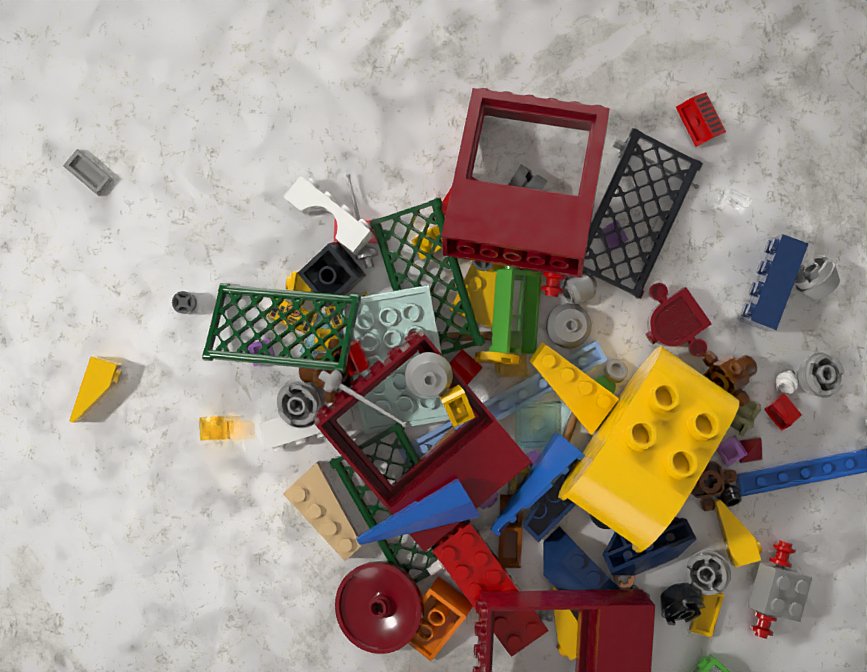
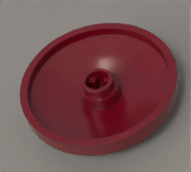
(379, 607)

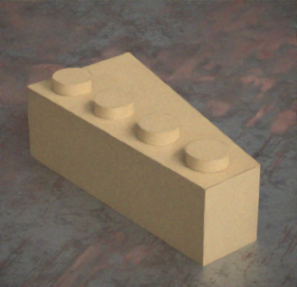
(324, 511)

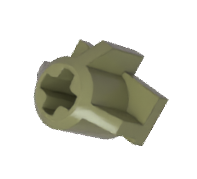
(745, 417)

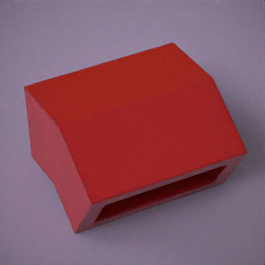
(357, 359)
(465, 366)
(782, 411)

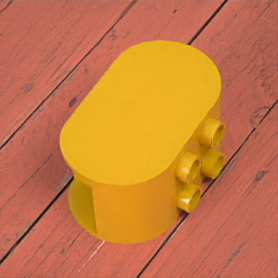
(651, 448)

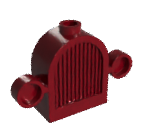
(676, 320)

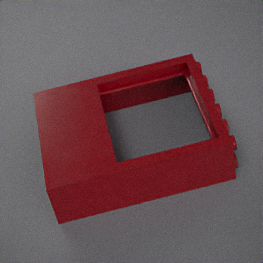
(519, 223)
(476, 453)
(611, 633)

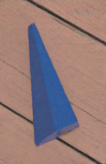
(545, 471)
(440, 508)

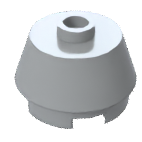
(818, 278)
(568, 325)
(428, 375)
(821, 375)
(298, 403)
(708, 572)

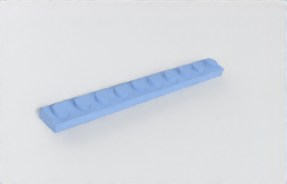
(524, 391)

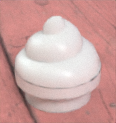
(786, 382)

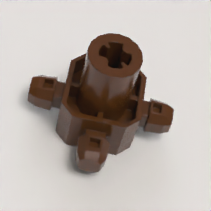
(731, 374)
(312, 375)
(714, 486)

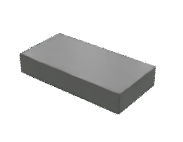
(88, 172)

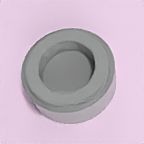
(616, 371)

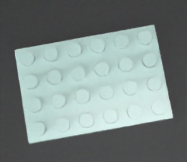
(380, 325)

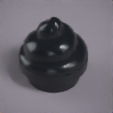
(731, 495)

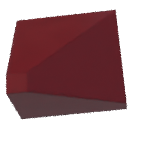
(753, 448)

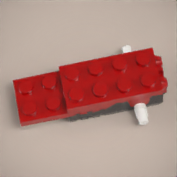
(478, 569)

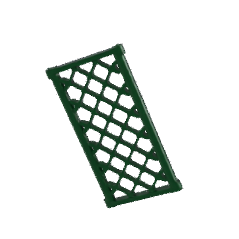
(390, 257)
(280, 360)
(336, 463)

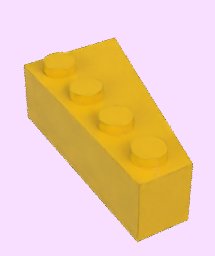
(578, 391)

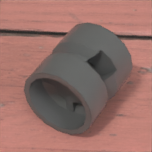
(524, 178)

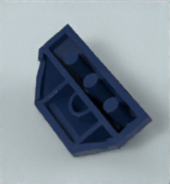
(668, 546)
(570, 567)

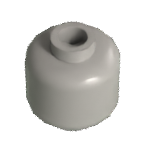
(579, 289)

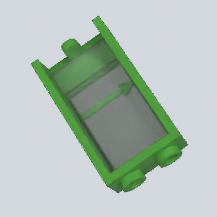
(516, 310)

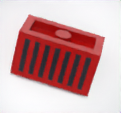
(700, 119)

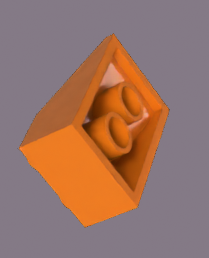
(443, 614)

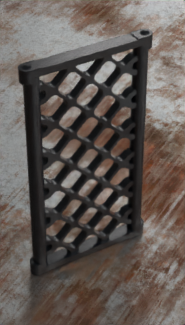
(668, 221)

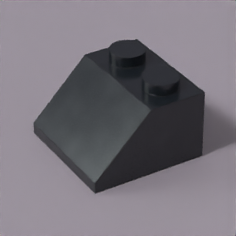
(332, 271)

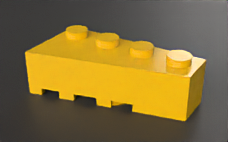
(481, 292)

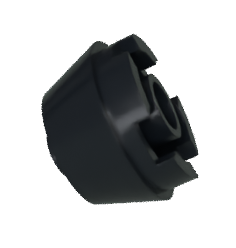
(680, 603)

